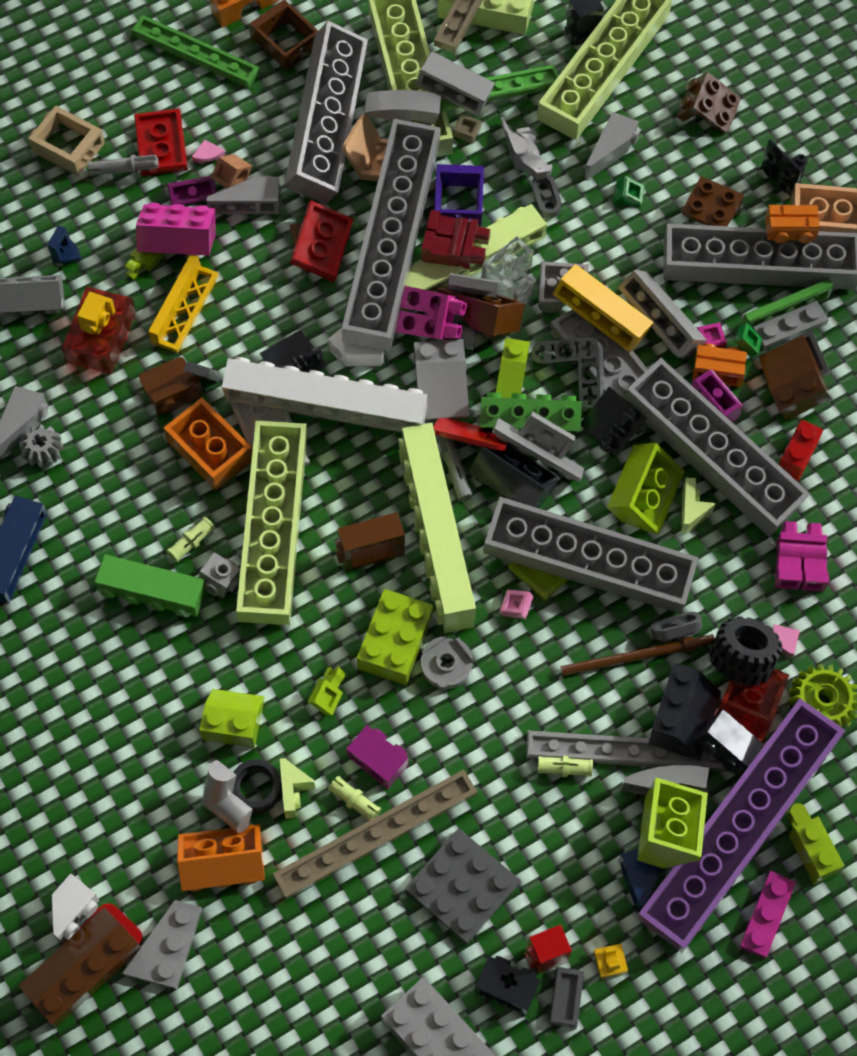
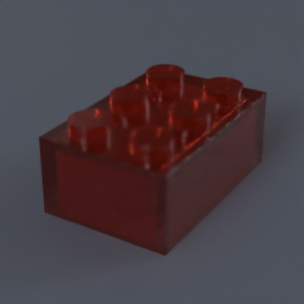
(102, 349)

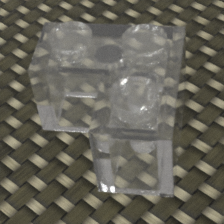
(509, 269)

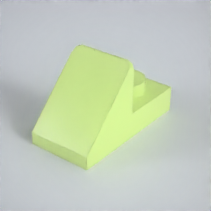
(692, 510)
(293, 780)

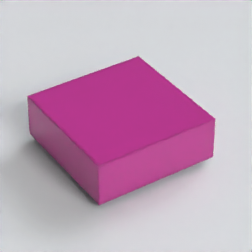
(714, 334)

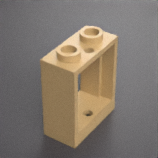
(83, 152)

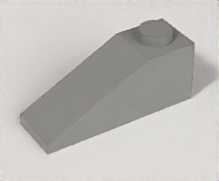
(612, 144)
(252, 196)
(22, 412)

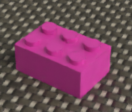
(176, 229)

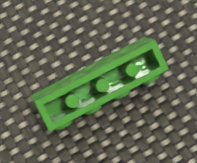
(517, 409)
(150, 586)

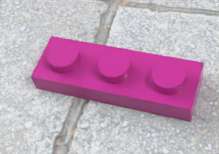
(767, 915)

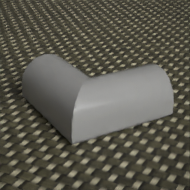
(549, 278)
(221, 801)

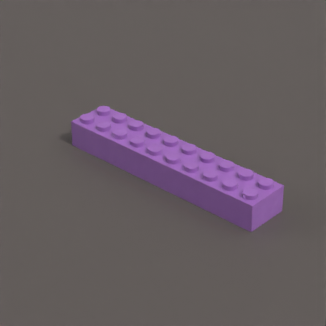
(741, 825)

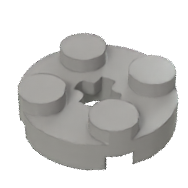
(445, 677)

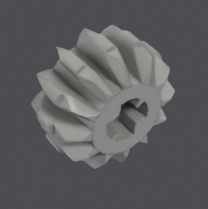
(31, 446)

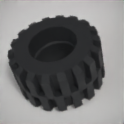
(745, 651)

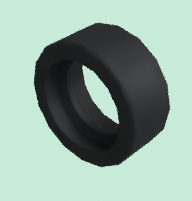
(259, 766)

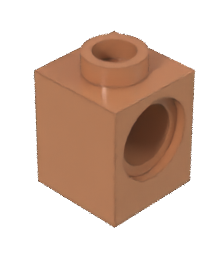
(231, 170)

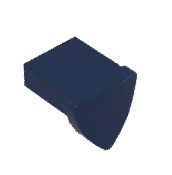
(62, 248)

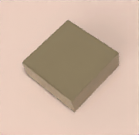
(467, 128)

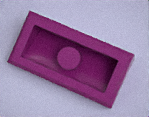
(191, 190)

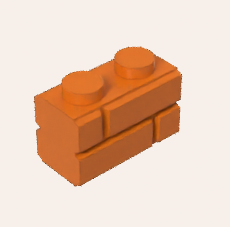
(792, 223)
(726, 363)

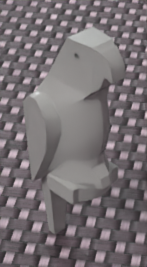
(525, 153)

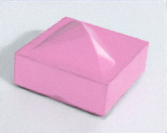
(516, 604)

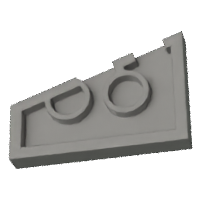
(167, 947)

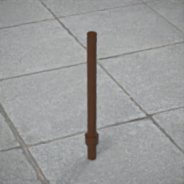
(687, 644)

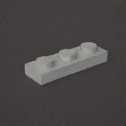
(791, 325)

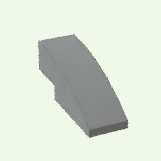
(403, 105)
(685, 775)

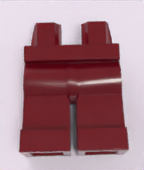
(453, 241)

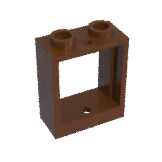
(274, 19)
(370, 542)

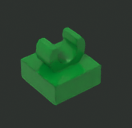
(748, 340)

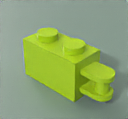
(813, 845)

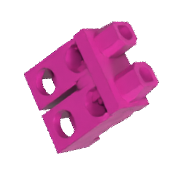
(438, 315)
(801, 558)

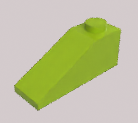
(512, 367)

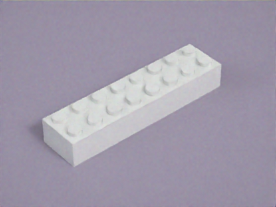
(323, 395)

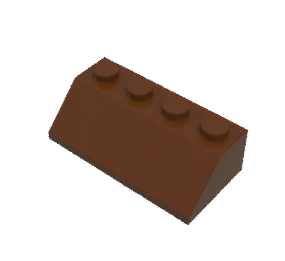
(79, 967)

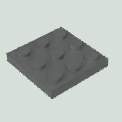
(462, 886)

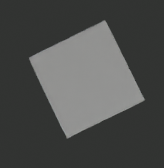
(472, 285)

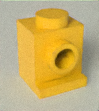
(95, 313)

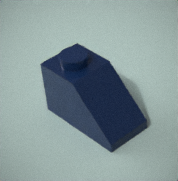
(639, 877)

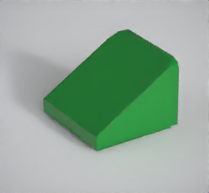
(628, 192)

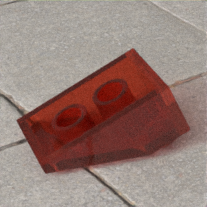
(755, 705)

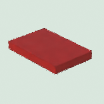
(162, 135)
(321, 241)

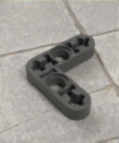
(584, 362)

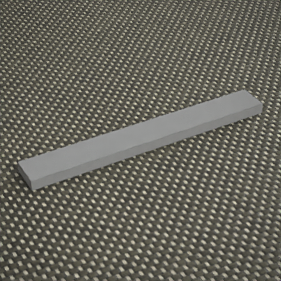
(610, 750)

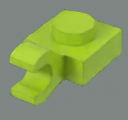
(142, 260)
(326, 691)

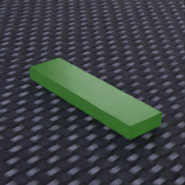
(817, 292)

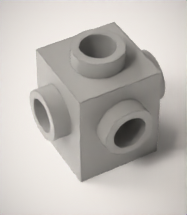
(220, 575)

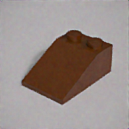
(489, 314)
(794, 378)

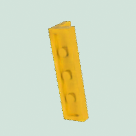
(175, 300)

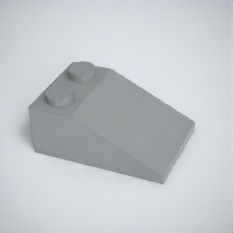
(443, 377)

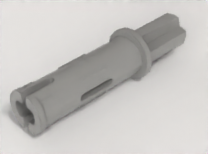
(122, 165)
(455, 469)

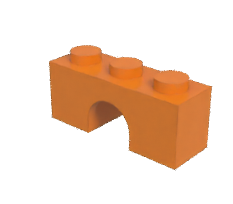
(230, 10)

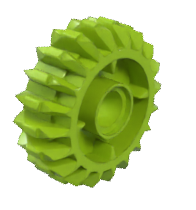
(833, 686)

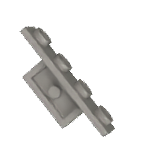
(543, 442)

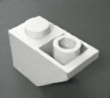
(354, 354)
(70, 906)

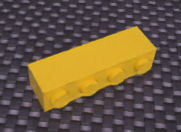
(602, 308)

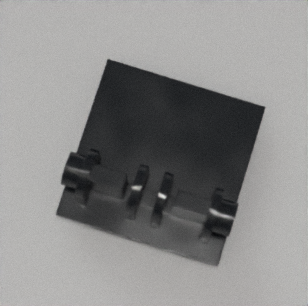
(782, 168)
(295, 352)
(612, 421)

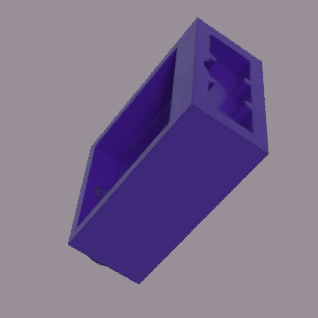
(460, 176)

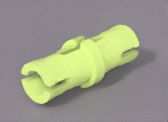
(190, 539)
(565, 766)
(354, 798)

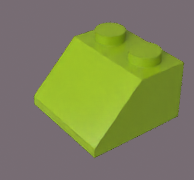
(231, 718)

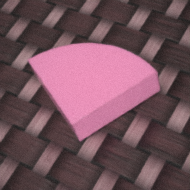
(207, 152)
(788, 637)

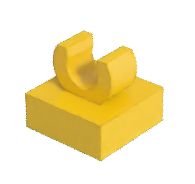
(610, 961)

